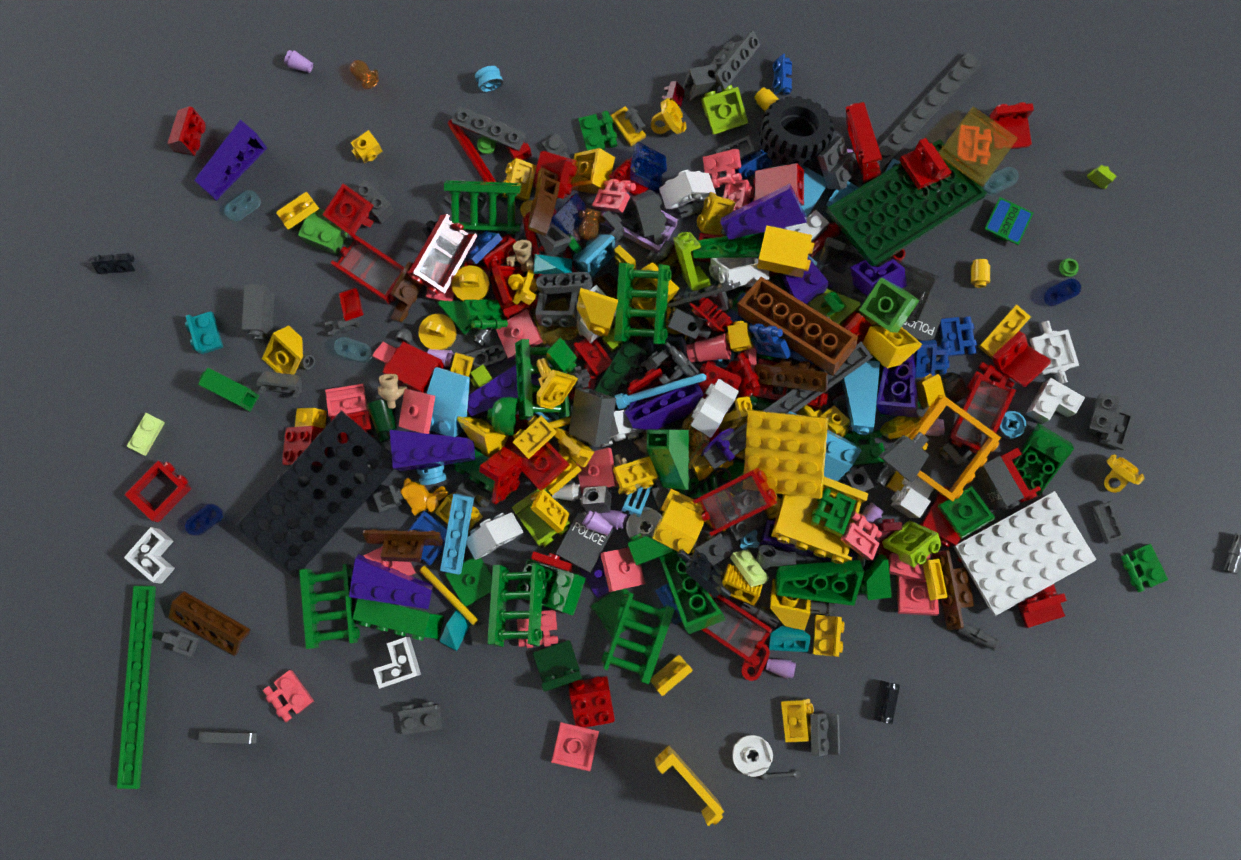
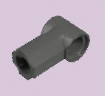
(770, 557)

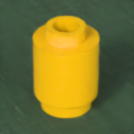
(765, 98)
(980, 273)

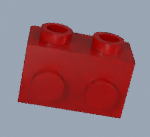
(500, 252)
(593, 355)

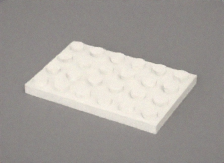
(1024, 553)

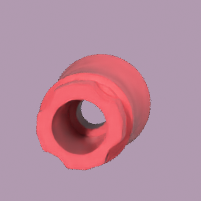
(709, 349)

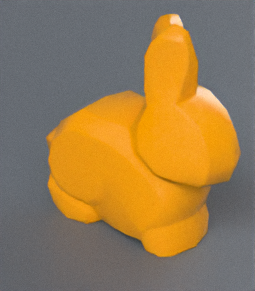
(420, 498)

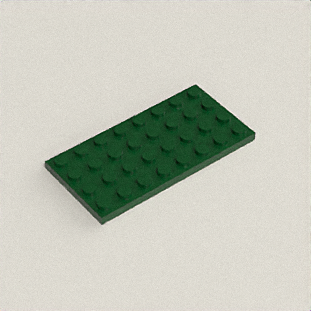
(894, 213)

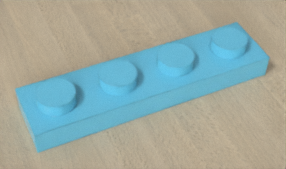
(457, 533)

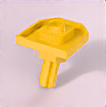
(554, 385)
(900, 426)

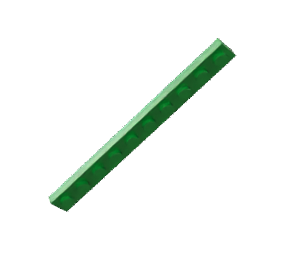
(136, 687)

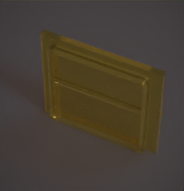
(977, 146)

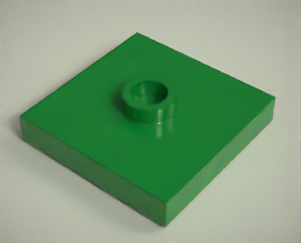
(966, 512)
(473, 581)

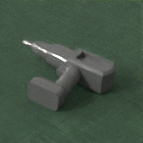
(683, 366)

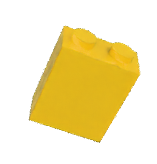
(785, 251)

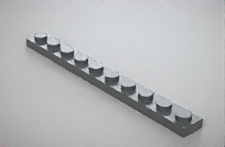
(923, 112)
(791, 402)

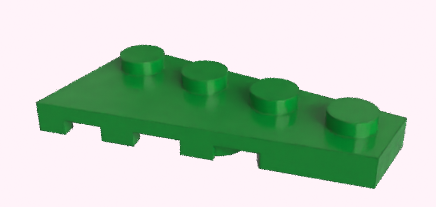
(723, 247)

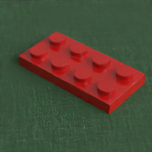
(543, 465)

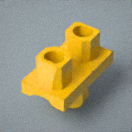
(524, 287)

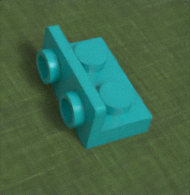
(204, 332)

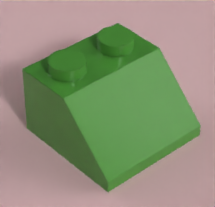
(322, 233)
(889, 305)

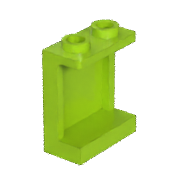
(693, 276)
(538, 528)

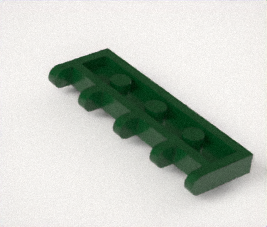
(619, 368)

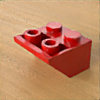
(186, 131)

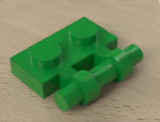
(591, 131)
(481, 310)
(870, 451)
(838, 515)
(1148, 565)

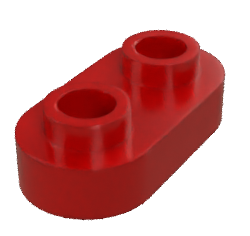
(758, 664)

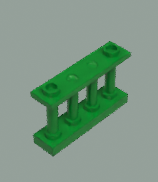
(492, 189)
(625, 294)
(526, 388)
(499, 598)
(312, 618)
(651, 652)

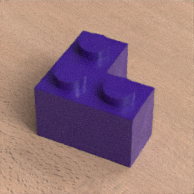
(866, 276)

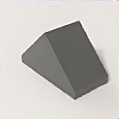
(554, 241)

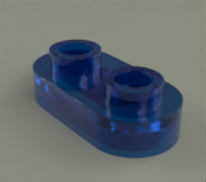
(1061, 293)
(205, 520)

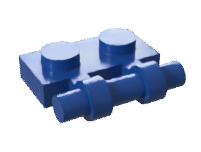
(482, 246)
(951, 329)
(770, 344)
(926, 358)

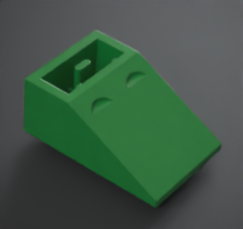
(670, 456)
(1042, 457)
(560, 587)

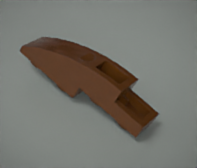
(544, 201)

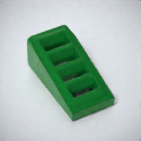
(712, 479)

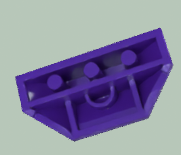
(663, 408)

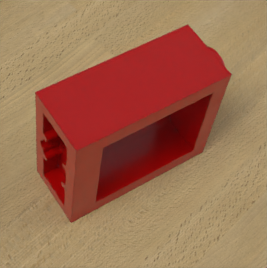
(144, 505)

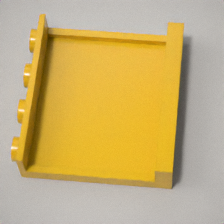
(795, 526)
(713, 811)

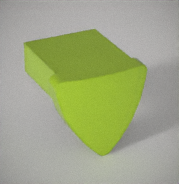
(1101, 176)

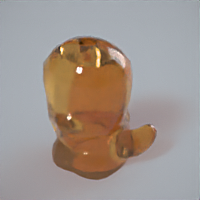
(361, 72)
(590, 224)

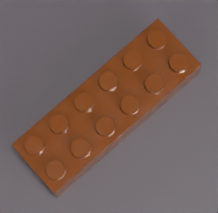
(802, 326)

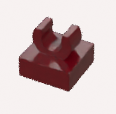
(674, 92)

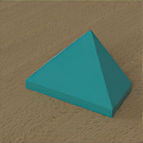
(551, 265)
(455, 630)
(789, 640)

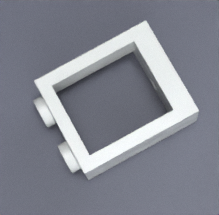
(737, 269)

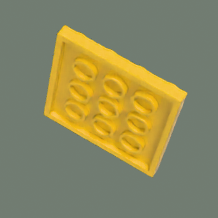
(788, 451)

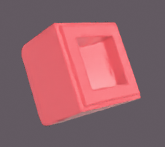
(384, 353)

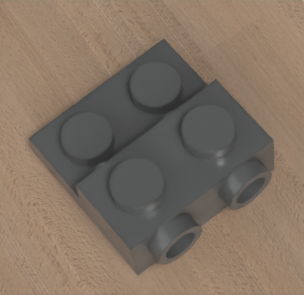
(838, 164)

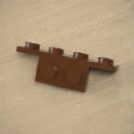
(406, 292)
(793, 375)
(402, 545)
(957, 589)

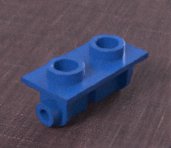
(782, 67)
(758, 162)
(666, 597)

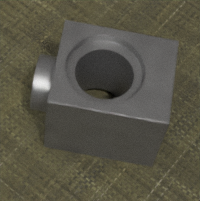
(866, 483)
(596, 499)

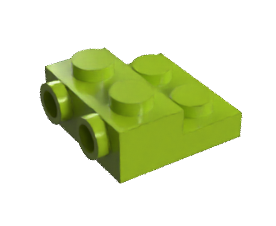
(724, 109)
(913, 543)

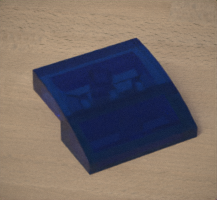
(647, 167)
(567, 217)

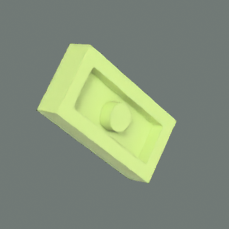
(145, 434)
(749, 568)

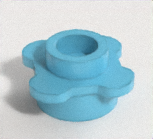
(752, 543)

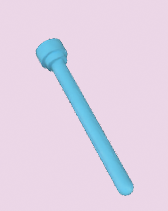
(623, 400)

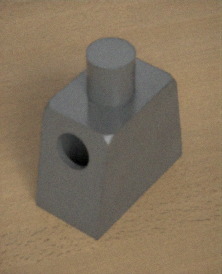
(700, 81)
(680, 319)
(906, 455)

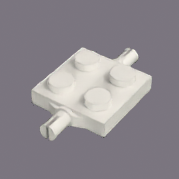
(1058, 348)

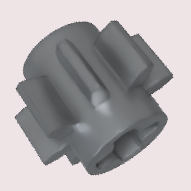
(583, 377)

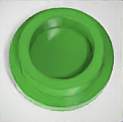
(486, 145)
(1068, 267)

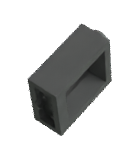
(557, 318)

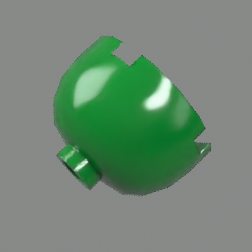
(504, 415)

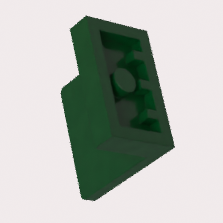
(557, 665)

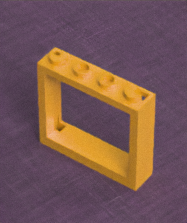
(979, 459)

